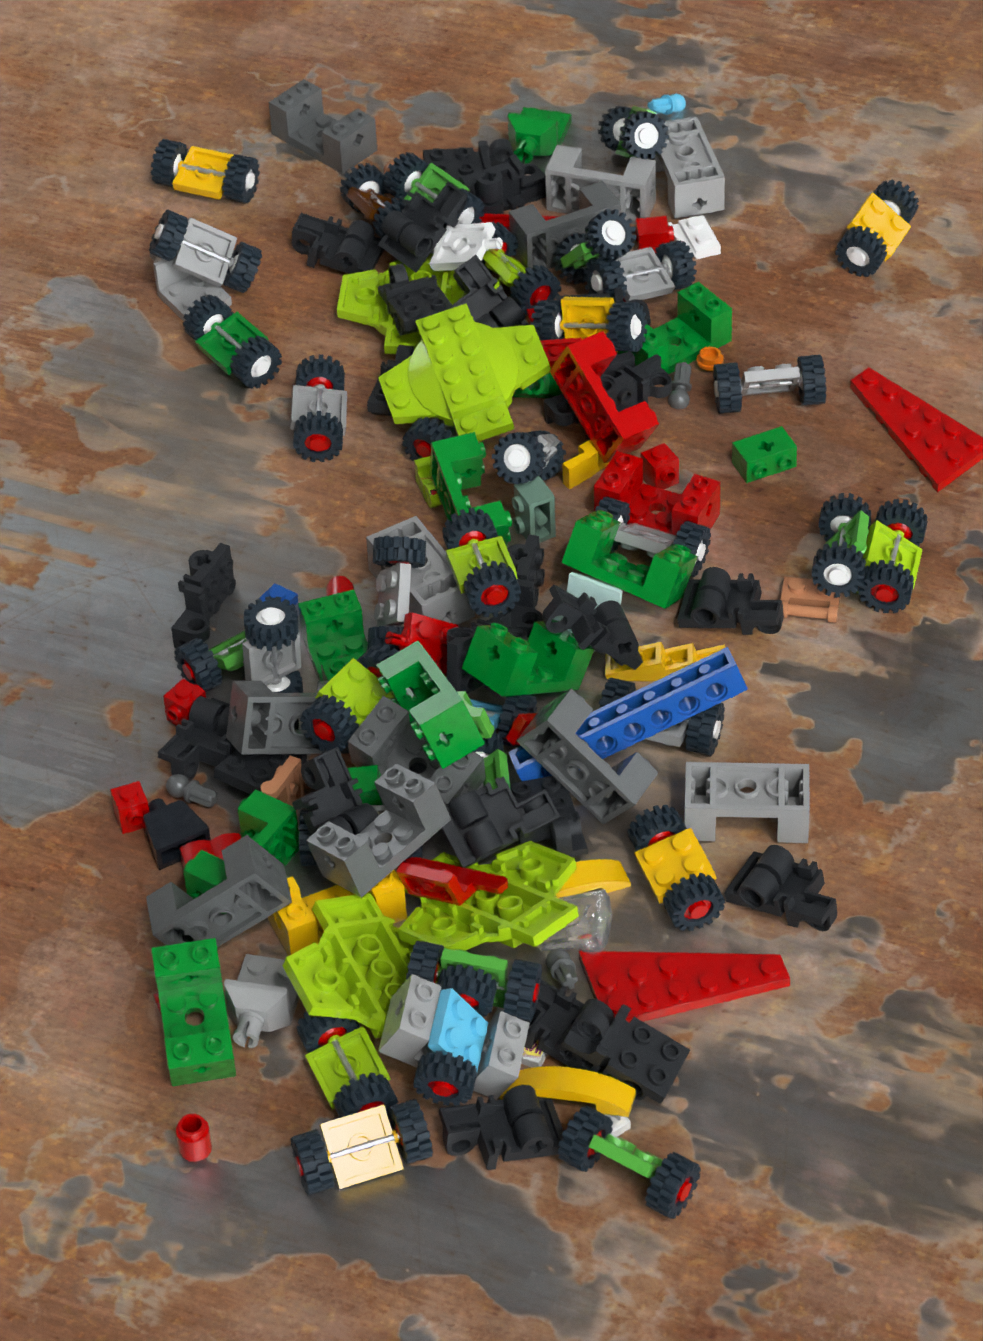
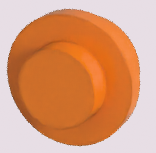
(708, 357)

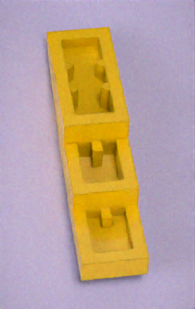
(582, 466)
(657, 661)

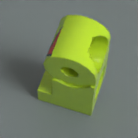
(425, 482)

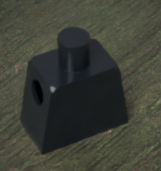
(170, 828)

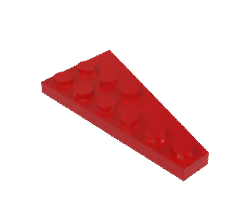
(925, 434)
(678, 982)

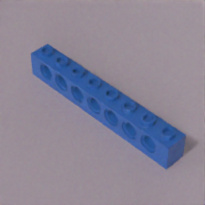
(650, 709)

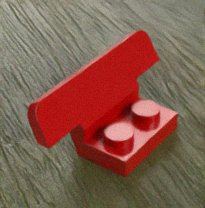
(446, 881)

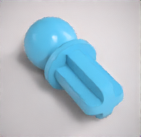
(667, 104)

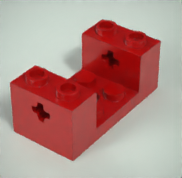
(579, 379)
(624, 482)

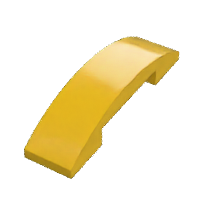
(595, 874)
(578, 1085)

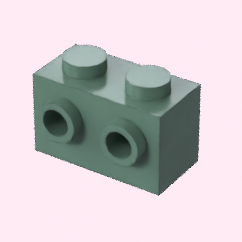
(534, 510)

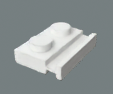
(697, 235)

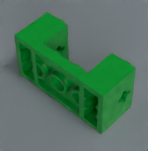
(700, 323)
(459, 465)
(658, 584)
(332, 632)
(525, 667)
(432, 704)
(263, 820)
(187, 983)

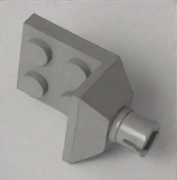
(181, 289)
(260, 999)

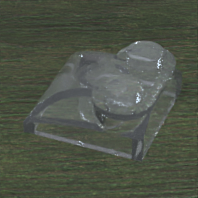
(589, 930)

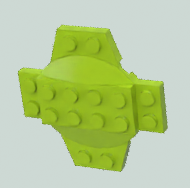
(363, 304)
(464, 373)
(521, 914)
(354, 963)

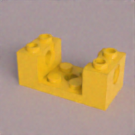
(299, 927)

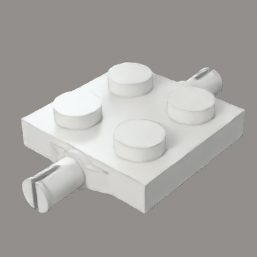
(463, 243)

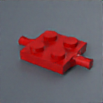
(429, 632)

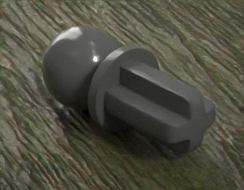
(681, 385)
(192, 791)
(562, 967)

